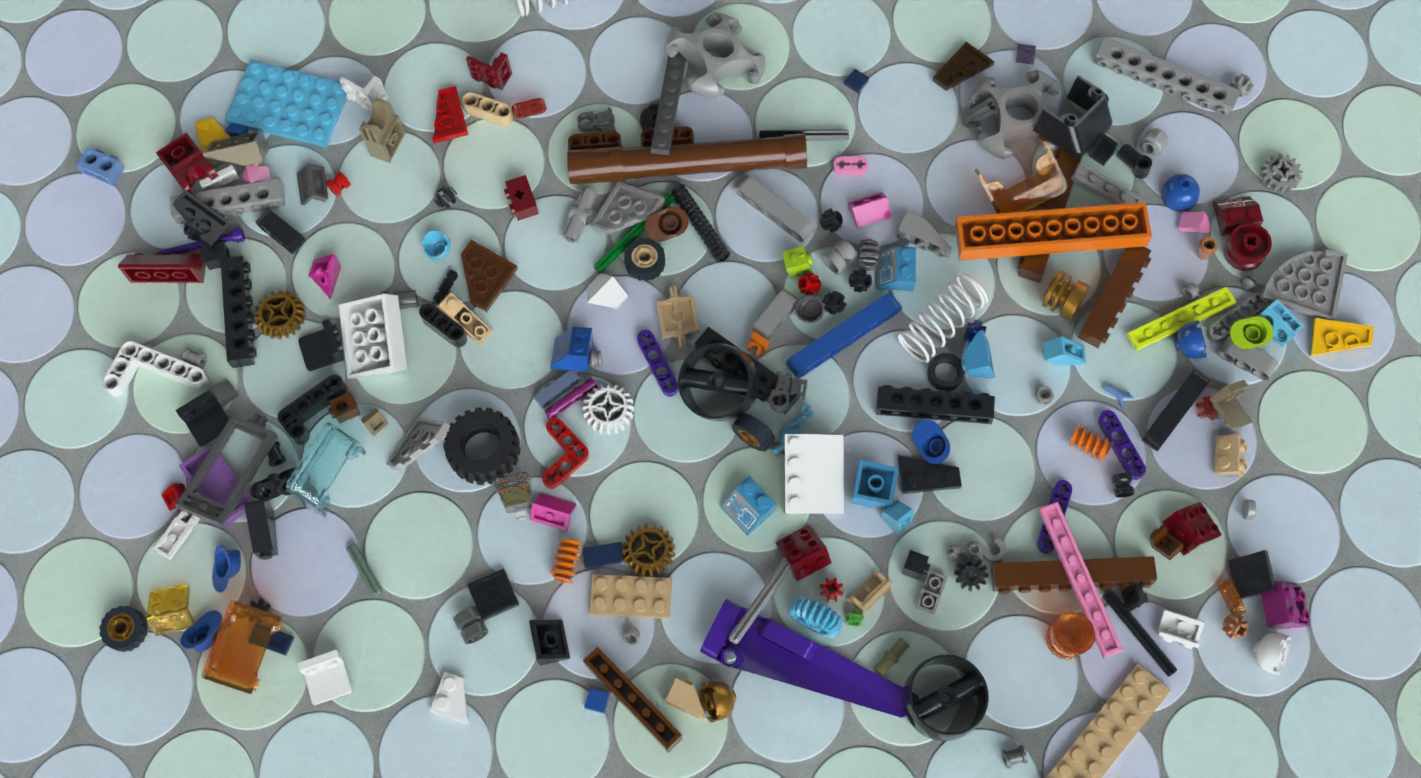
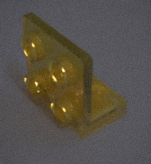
(169, 610)

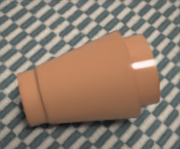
(1207, 247)

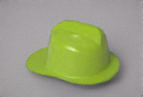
(1251, 332)

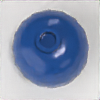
(1180, 192)
(1191, 341)

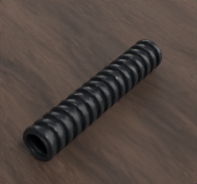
(700, 223)

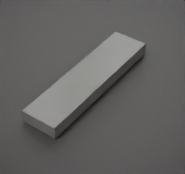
(1103, 186)

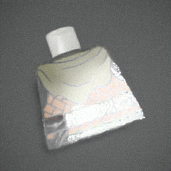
(515, 493)

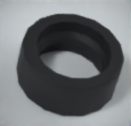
(945, 358)

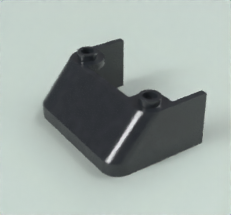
(1074, 134)

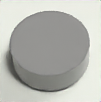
(1248, 509)

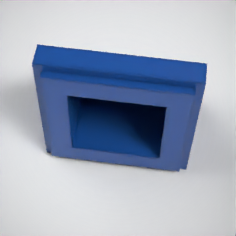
(236, 130)

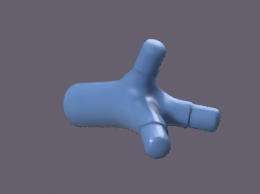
(1120, 395)

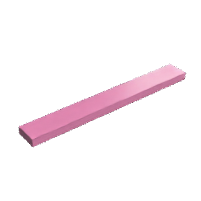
(1080, 579)

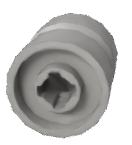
(839, 257)

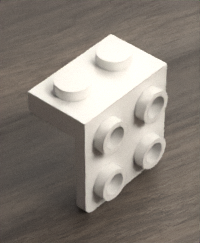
(365, 96)

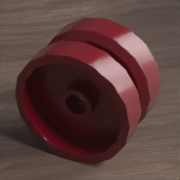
(1247, 247)

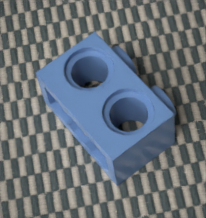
(99, 168)

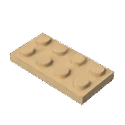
(630, 596)

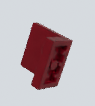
(495, 75)
(1192, 527)

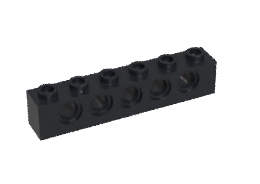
(230, 269)
(719, 359)
(926, 410)

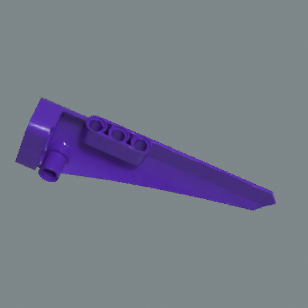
(798, 661)

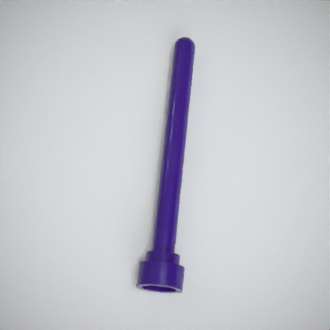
(236, 235)

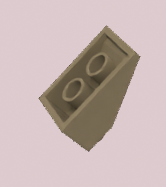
(241, 149)

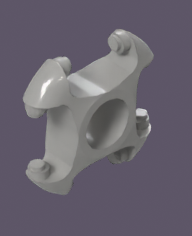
(710, 68)
(1007, 127)

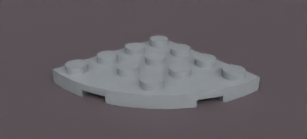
(1308, 283)

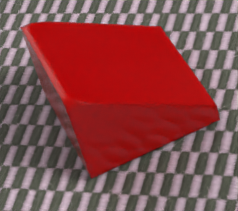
(172, 494)

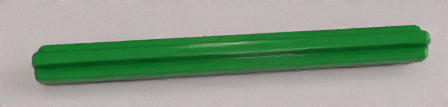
(627, 239)

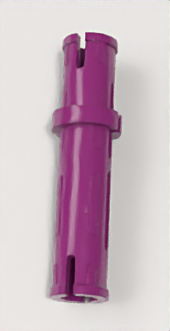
(577, 394)

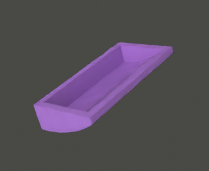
(217, 484)

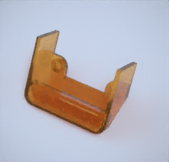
(1030, 192)

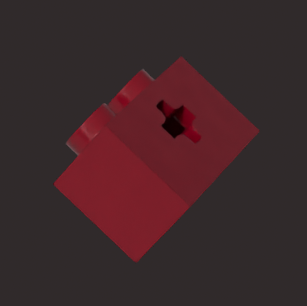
(516, 189)

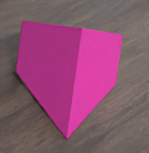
(325, 273)

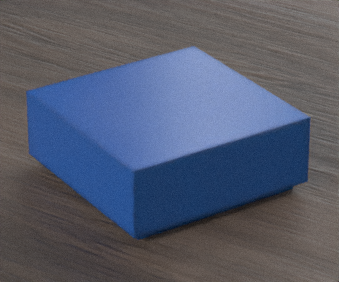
(597, 700)

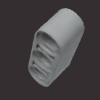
(775, 314)
(1249, 360)

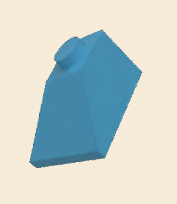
(978, 357)

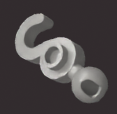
(977, 550)

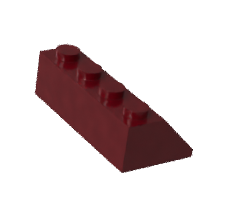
(163, 268)

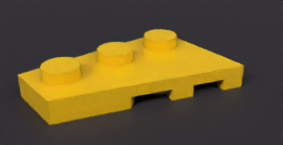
(1337, 336)

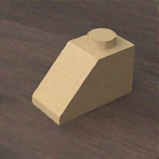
(685, 698)

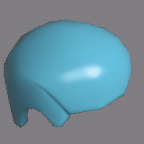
(436, 244)

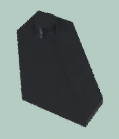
(261, 528)

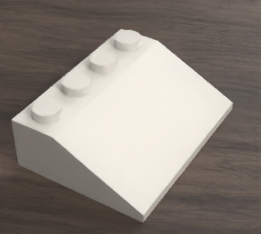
(372, 336)
(814, 474)

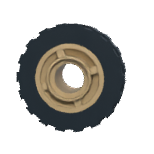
(647, 269)

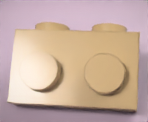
(1230, 455)

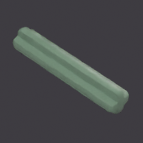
(364, 569)

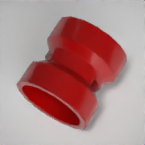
(338, 183)

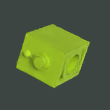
(797, 262)

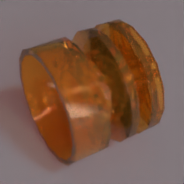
(1079, 630)

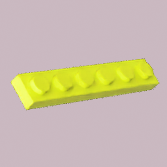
(1175, 320)

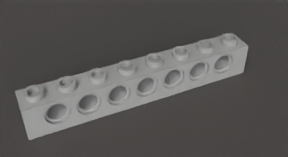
(1176, 76)

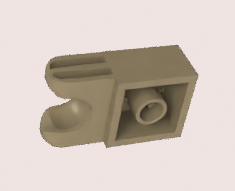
(383, 131)

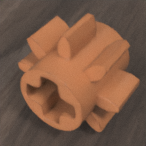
(1235, 626)

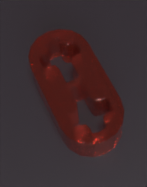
(529, 108)

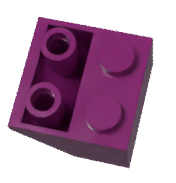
(1286, 607)

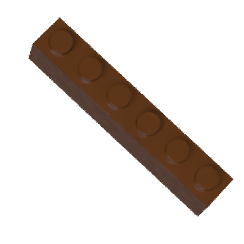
(1114, 294)
(632, 699)

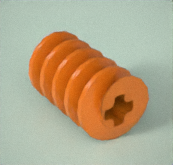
(1090, 443)
(564, 560)

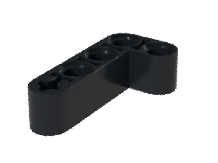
(314, 407)

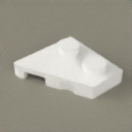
(451, 698)

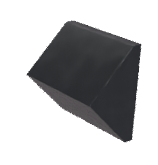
(549, 641)

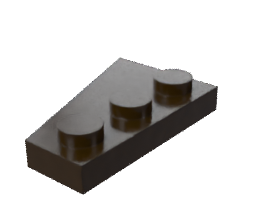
(962, 66)

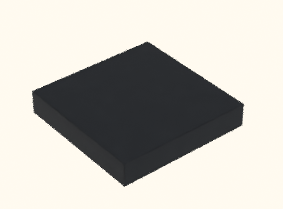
(1252, 574)
(493, 594)

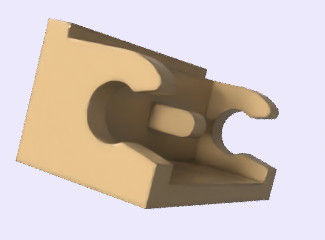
(870, 592)

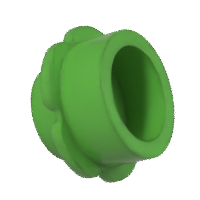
(854, 618)

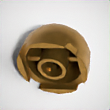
(717, 699)

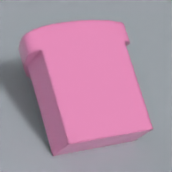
(255, 174)
(1194, 222)

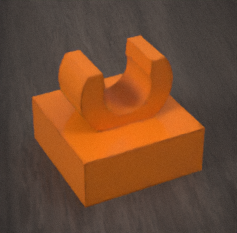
(758, 342)

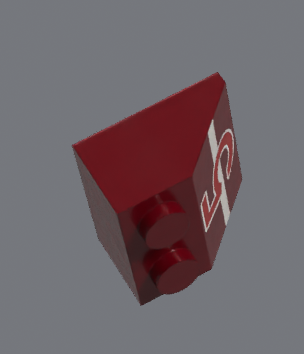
(1235, 212)

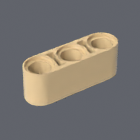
(480, 105)

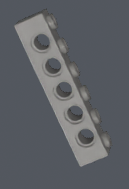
(237, 195)

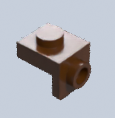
(1165, 543)

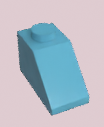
(1064, 352)
(897, 516)

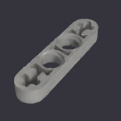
(1236, 315)

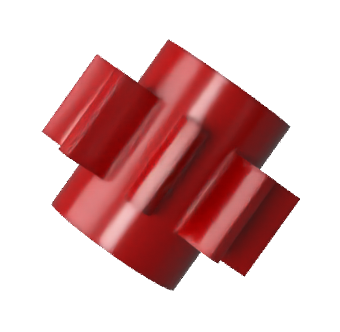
(809, 284)
(828, 584)

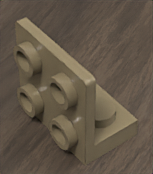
(1229, 407)

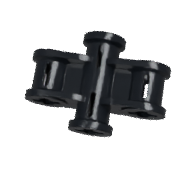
(273, 485)

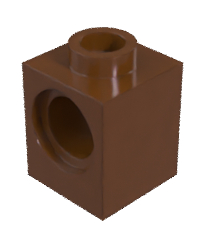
(344, 400)

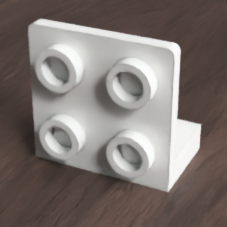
(325, 677)

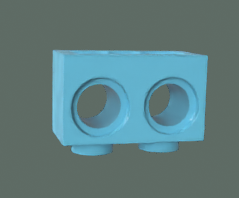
(1283, 321)

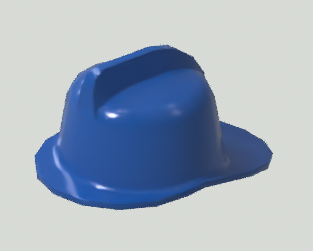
(931, 441)
(226, 566)
(203, 632)

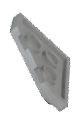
(625, 208)
(418, 440)

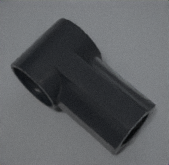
(1134, 160)

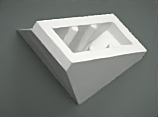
(606, 292)

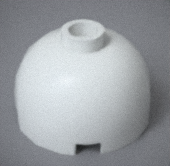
(1272, 652)

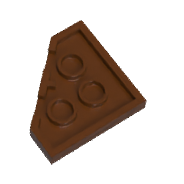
(485, 274)

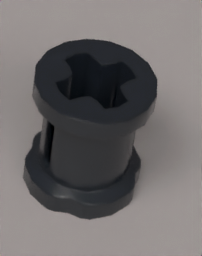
(275, 455)

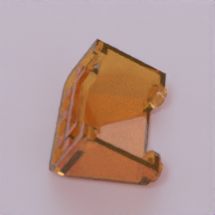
(240, 647)

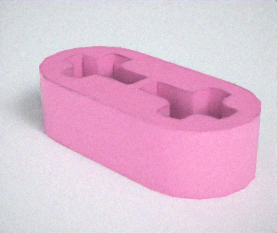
(850, 165)

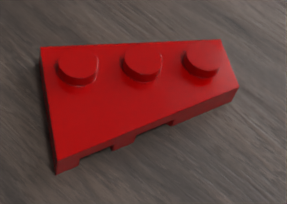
(449, 116)

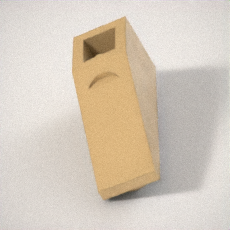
(461, 314)

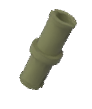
(891, 656)

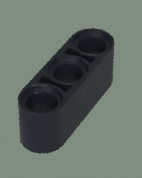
(280, 231)
(438, 318)

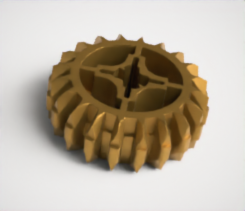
(279, 304)
(641, 552)

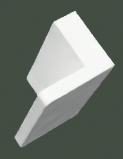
(226, 173)

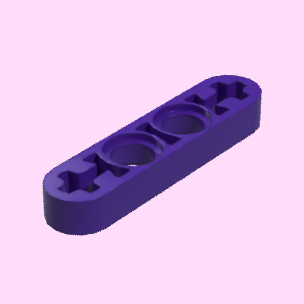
(654, 364)
(1125, 443)
(1066, 496)

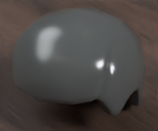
(809, 309)

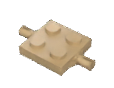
(677, 317)

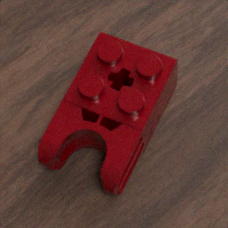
(186, 162)

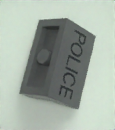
(312, 183)

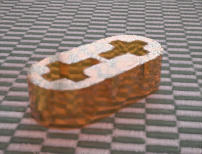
(1231, 597)

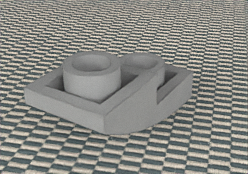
(931, 592)

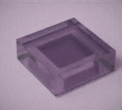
(1025, 54)

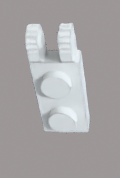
(175, 535)

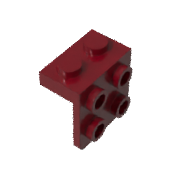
(804, 552)

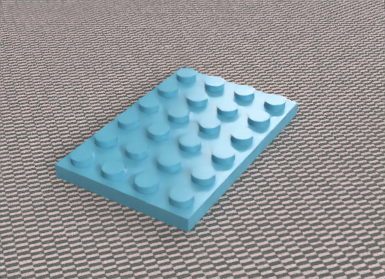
(287, 103)

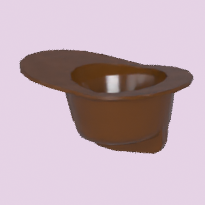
(666, 224)

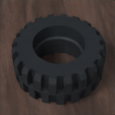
(475, 423)

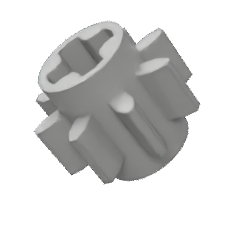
(1242, 83)

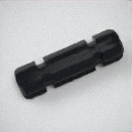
(445, 285)

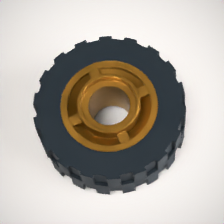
(753, 432)
(114, 621)

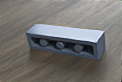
(557, 388)

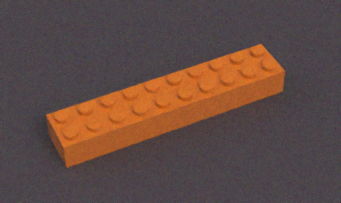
(1052, 231)

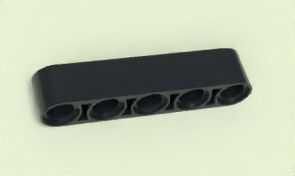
(1175, 410)

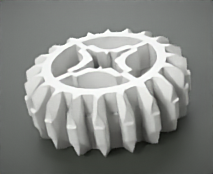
(593, 407)

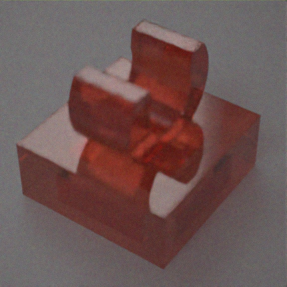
(1209, 410)

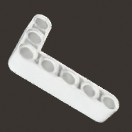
(155, 364)

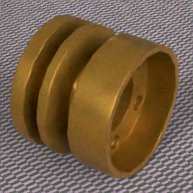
(1065, 295)

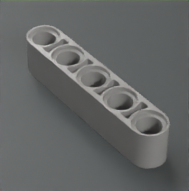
(774, 208)

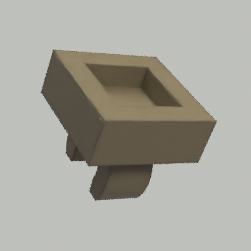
(374, 421)

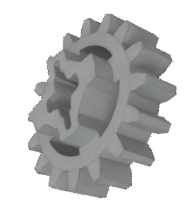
(1281, 173)

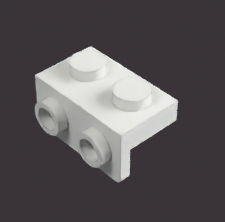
(1180, 629)

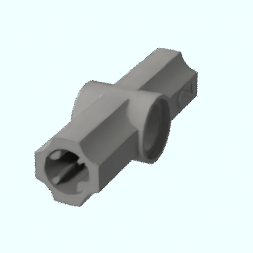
(579, 215)

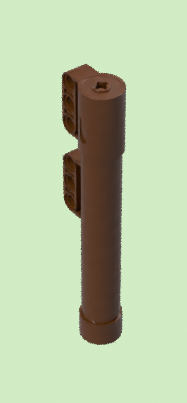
(602, 158)

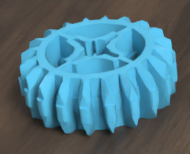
(816, 616)

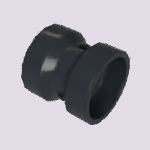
(1123, 485)

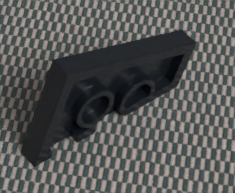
(923, 476)

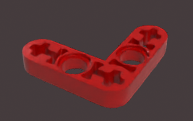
(570, 456)

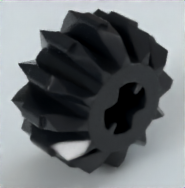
(963, 573)

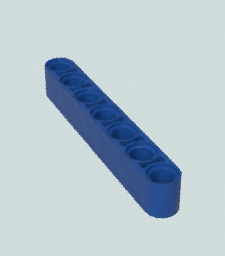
(843, 335)

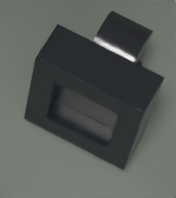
(1134, 597)

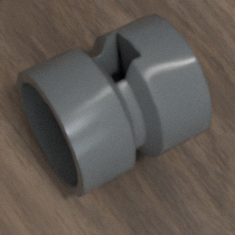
(469, 622)

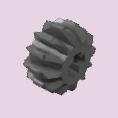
(868, 254)

